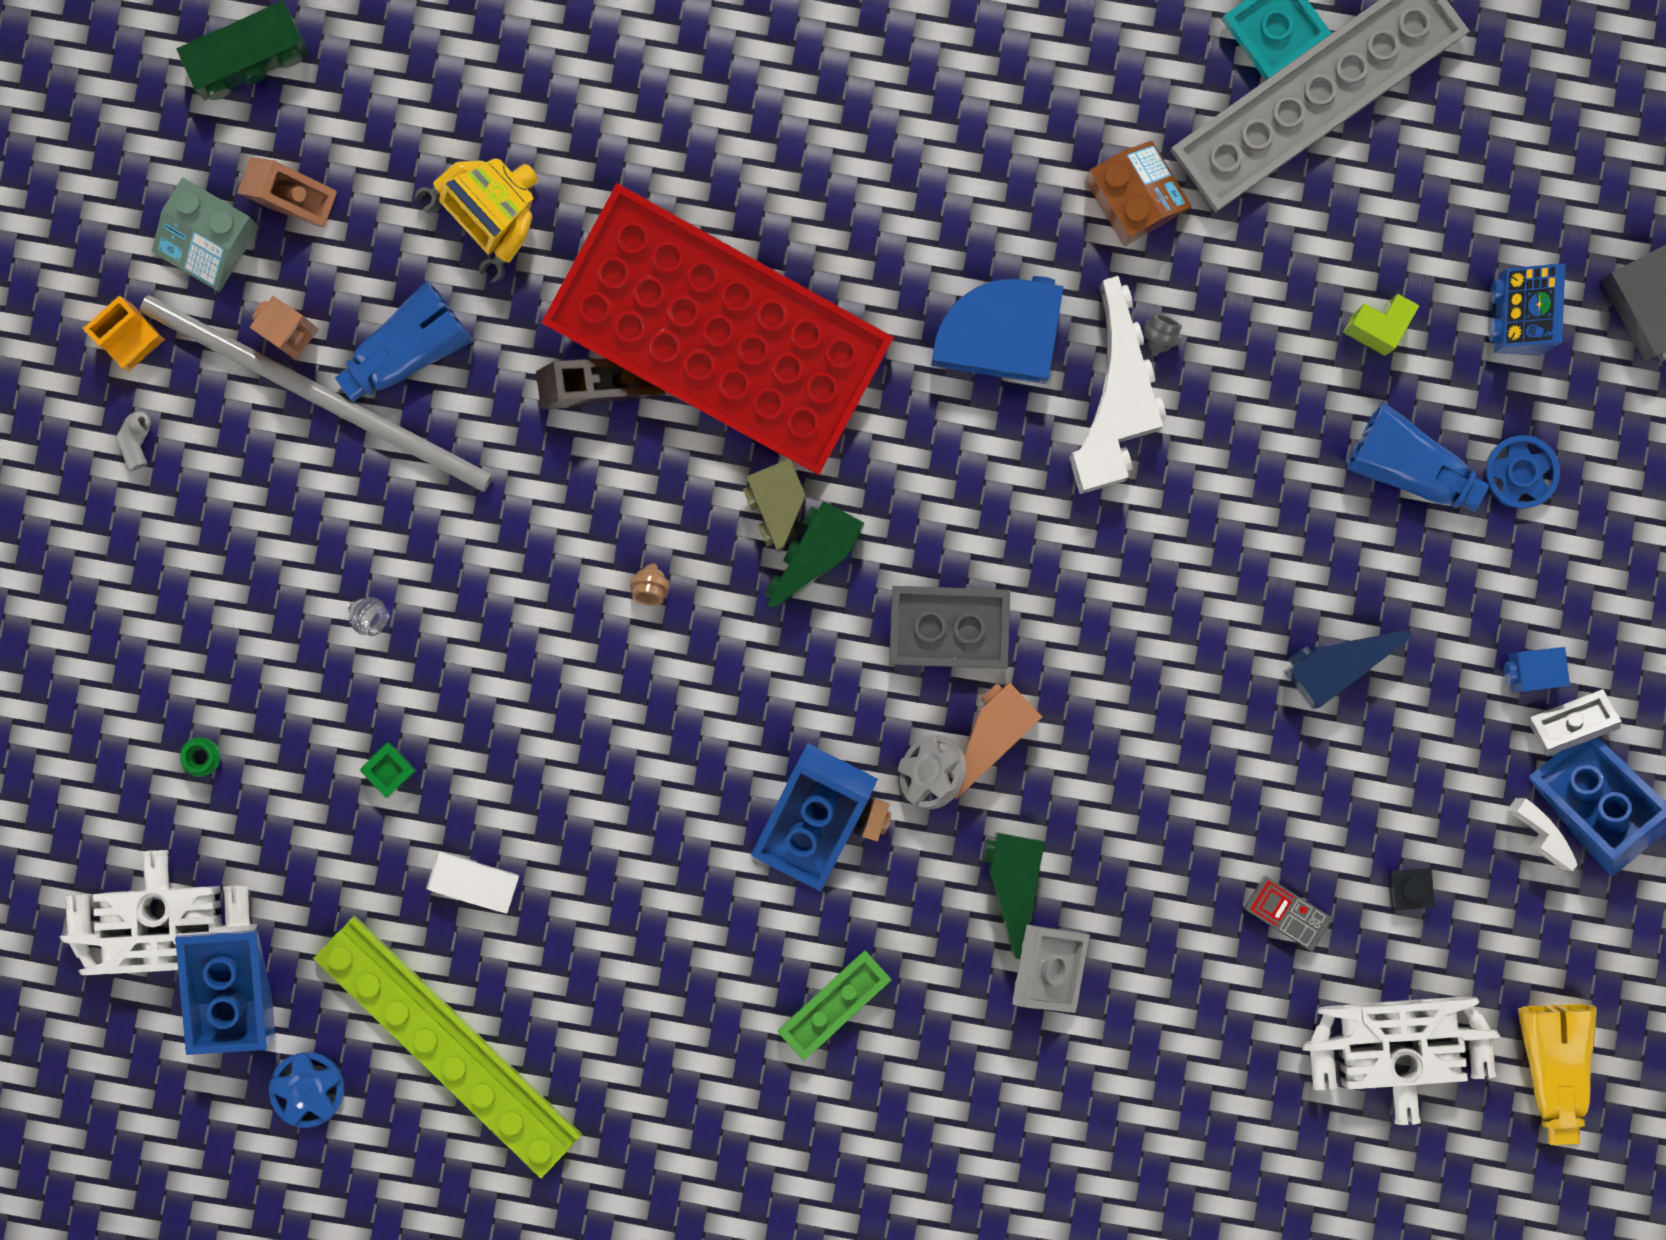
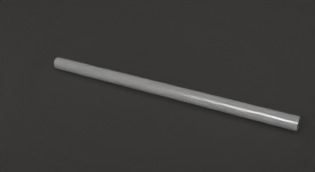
(316, 393)

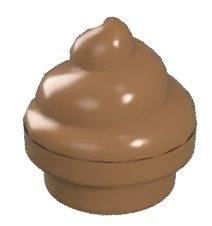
(649, 586)

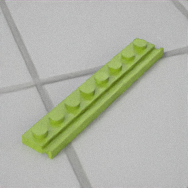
(447, 1046)

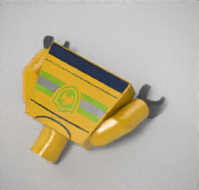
(488, 204)

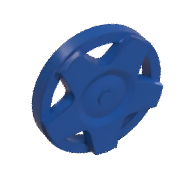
(1522, 472)
(306, 1089)

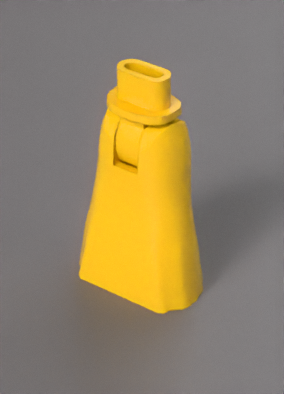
(1560, 1059)

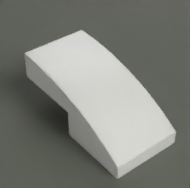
(1549, 840)
(472, 882)

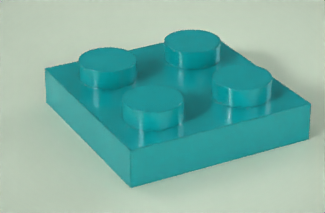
(1275, 31)

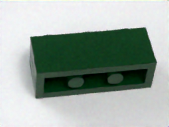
(243, 51)

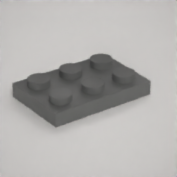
(949, 627)

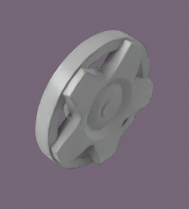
(931, 770)

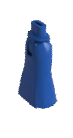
(411, 339)
(1414, 462)

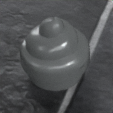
(1161, 334)

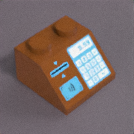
(1137, 191)

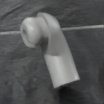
(131, 438)

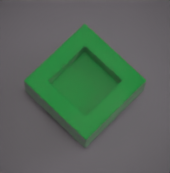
(388, 770)

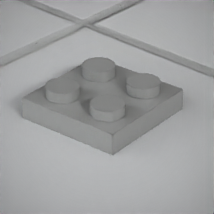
(1050, 969)

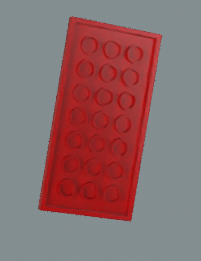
(717, 329)

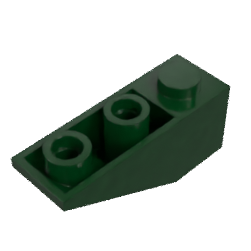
(824, 547)

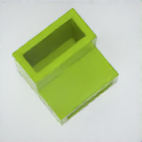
(1382, 329)

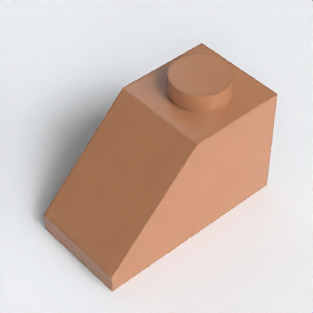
(286, 191)
(283, 326)

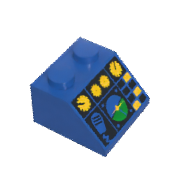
(1528, 309)

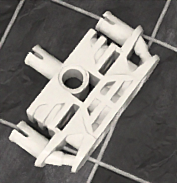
(132, 911)
(1401, 1022)

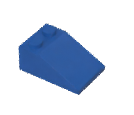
(1602, 803)
(814, 817)
(224, 993)

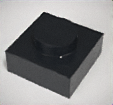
(1411, 889)

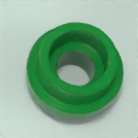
(188, 753)

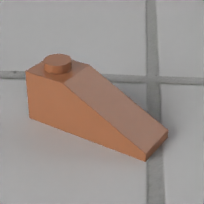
(996, 730)

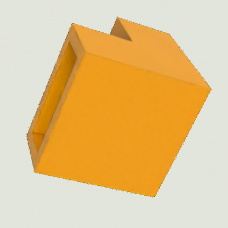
(123, 333)

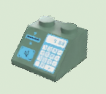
(202, 234)

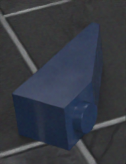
(1331, 668)

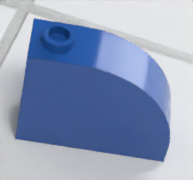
(1002, 330)

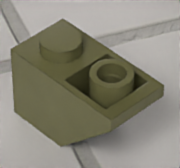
(780, 500)

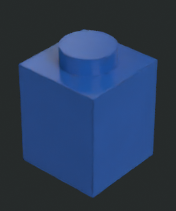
(1537, 669)

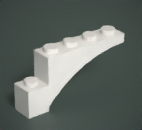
(1127, 398)

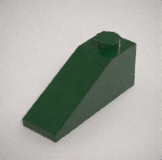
(1014, 877)

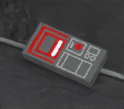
(1288, 913)

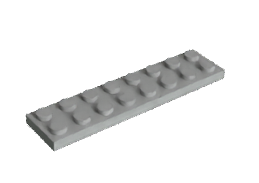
(1315, 95)

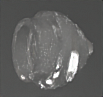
(368, 616)

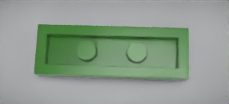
(834, 1005)

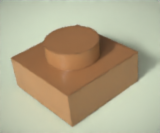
(874, 819)

